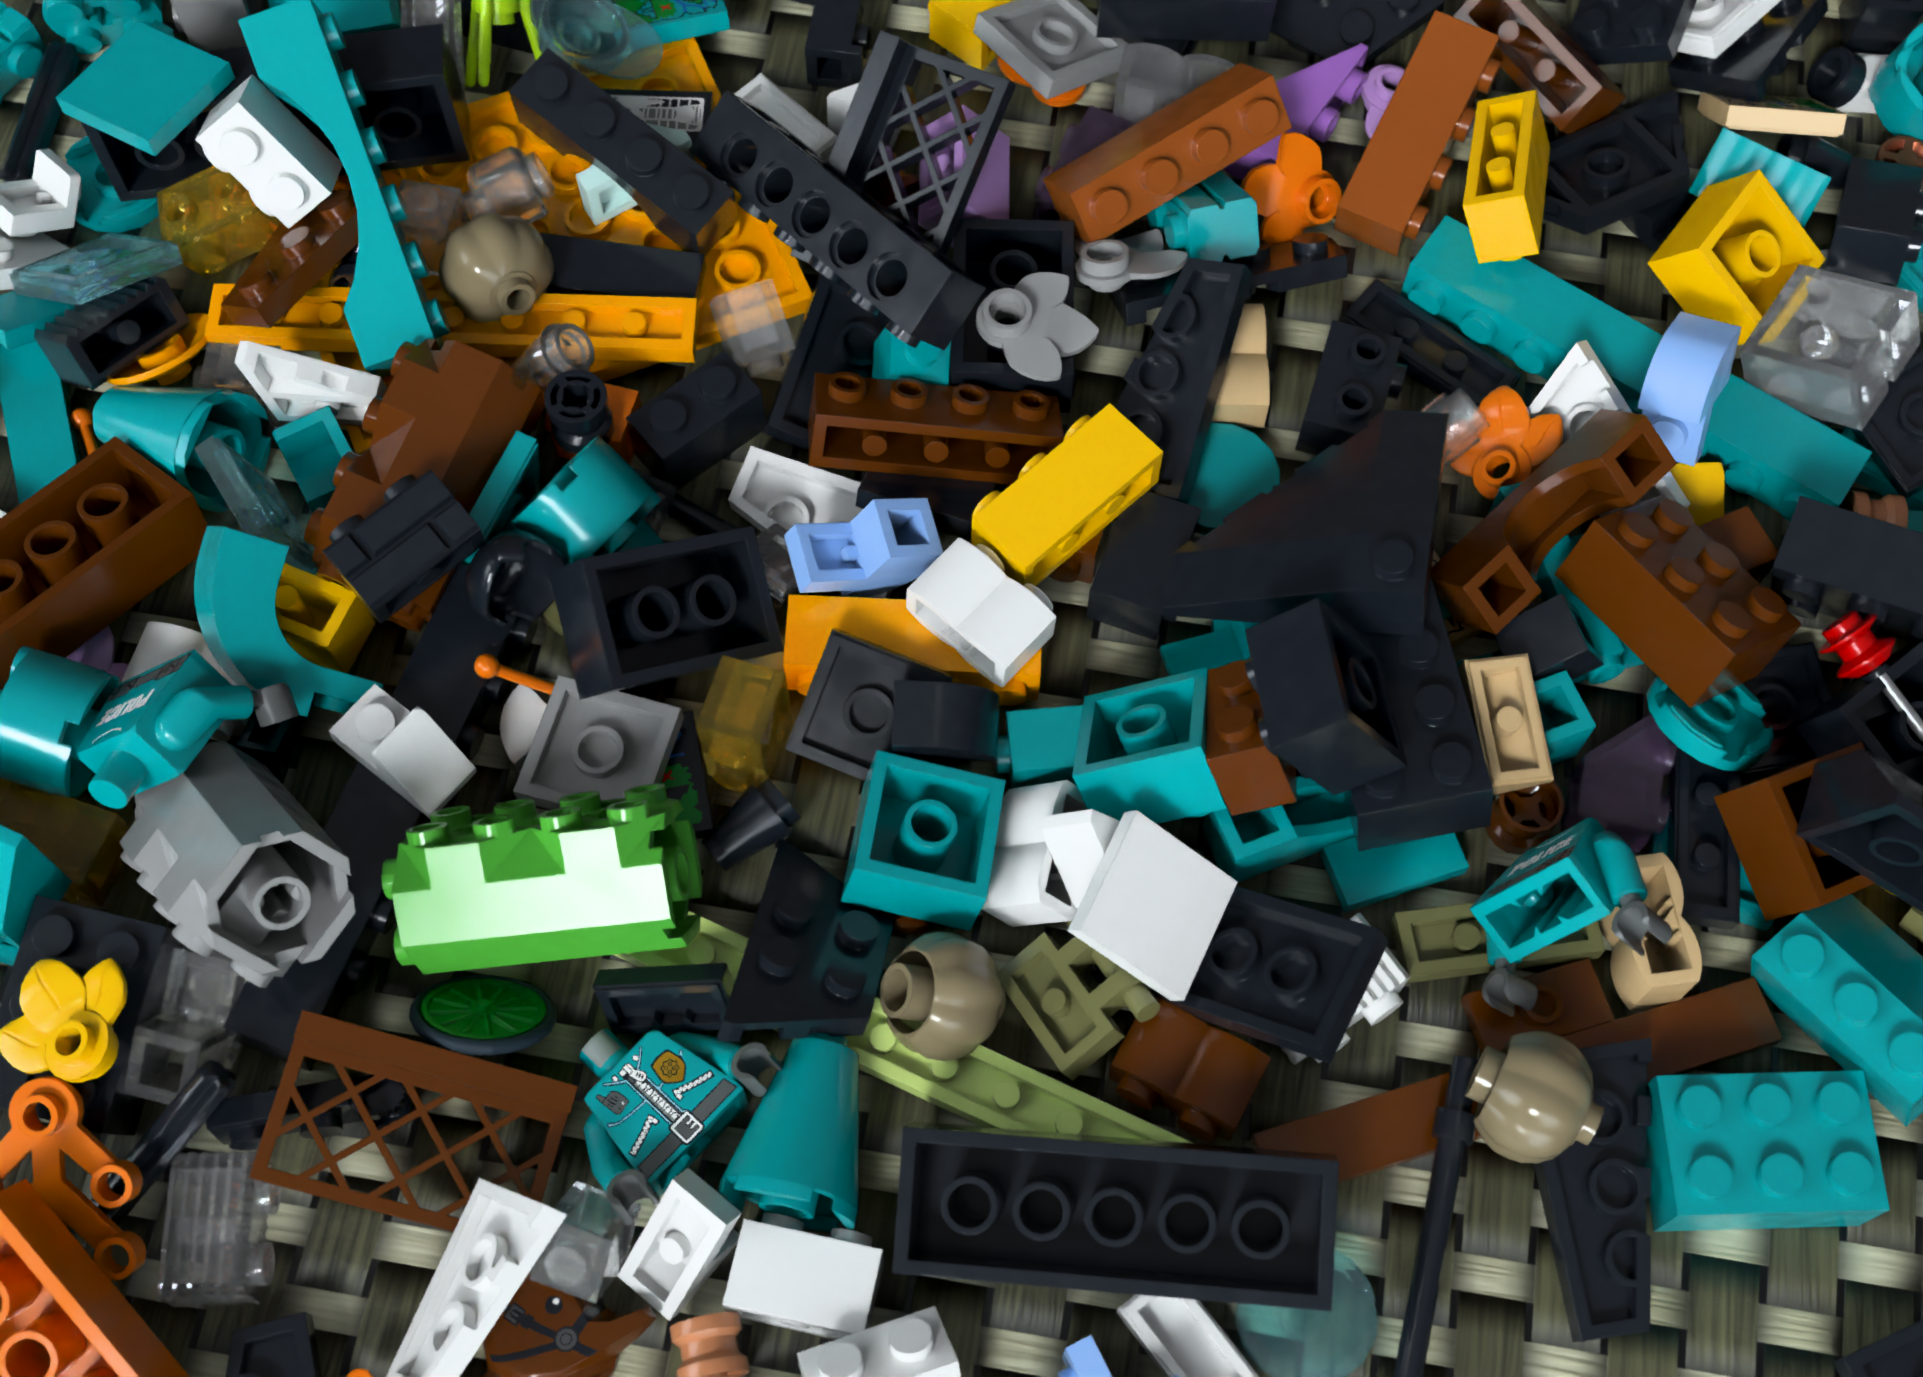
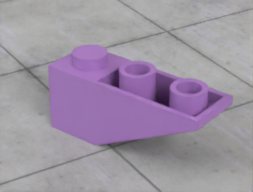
(1313, 102)

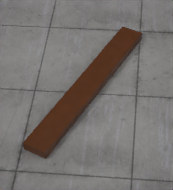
(1399, 1122)

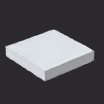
(1153, 906)

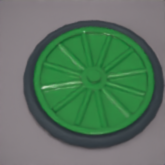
(483, 1014)

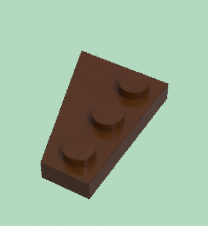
(294, 262)

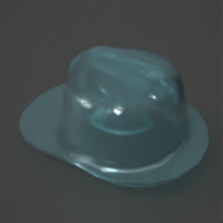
(597, 37)

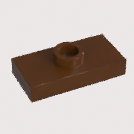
(1565, 1004)

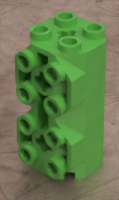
(545, 883)

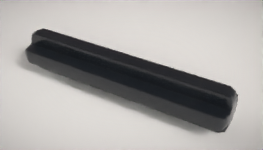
(40, 111)
(173, 1131)

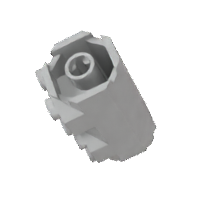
(239, 865)

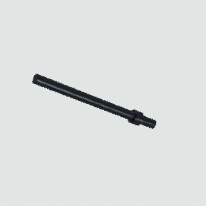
(1453, 1130)

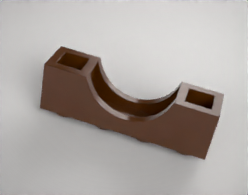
(1595, 471)

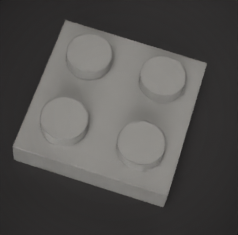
(1050, 43)
(597, 745)

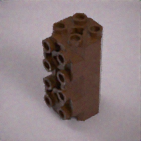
(441, 415)

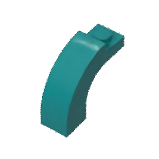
(239, 622)

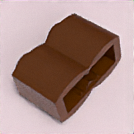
(1190, 1070)

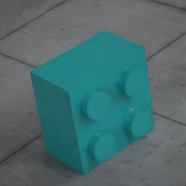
(1148, 750)
(924, 841)

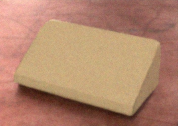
(1507, 721)

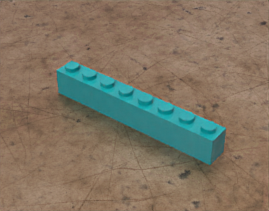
(1539, 318)

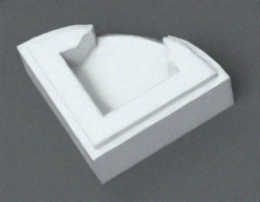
(520, 722)

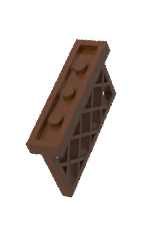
(418, 1066)

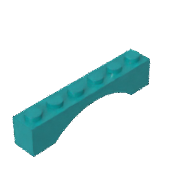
(300, 64)
(1285, 833)

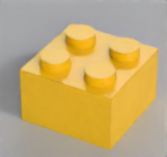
(1734, 252)

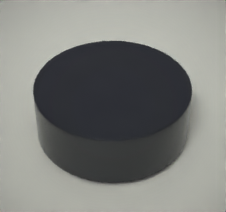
(1836, 77)

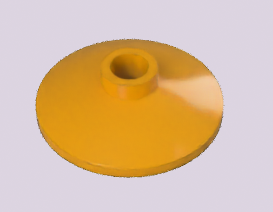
(169, 360)

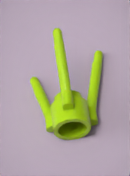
(484, 15)

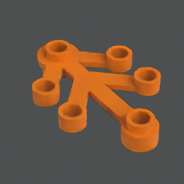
(48, 1151)

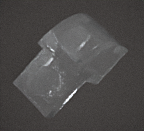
(188, 1030)

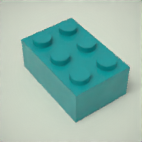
(1763, 1151)

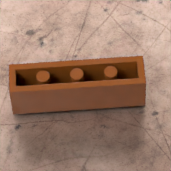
(1417, 132)
(1168, 152)

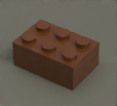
(1677, 599)

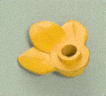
(61, 1012)

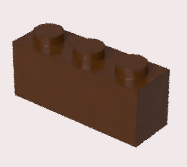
(1547, 60)

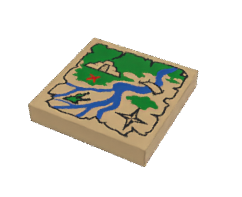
(1774, 115)

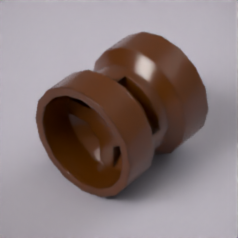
(1537, 805)

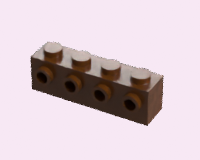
(928, 428)

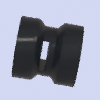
(578, 409)

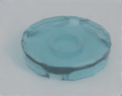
(1313, 1341)

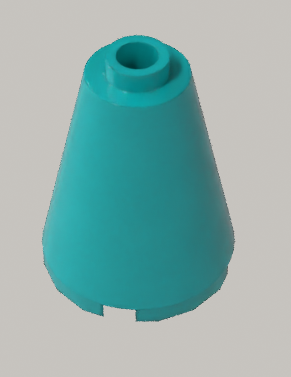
(171, 421)
(803, 1139)

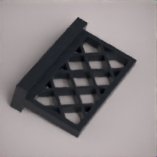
(879, 111)

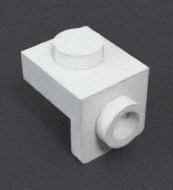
(42, 202)

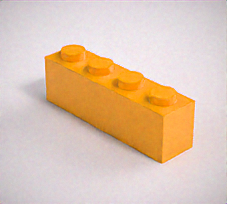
(890, 626)

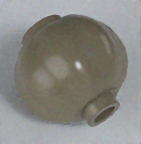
(492, 260)
(949, 988)
(1534, 1097)

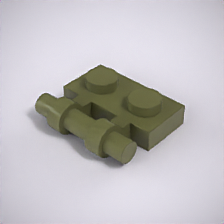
(1063, 1009)

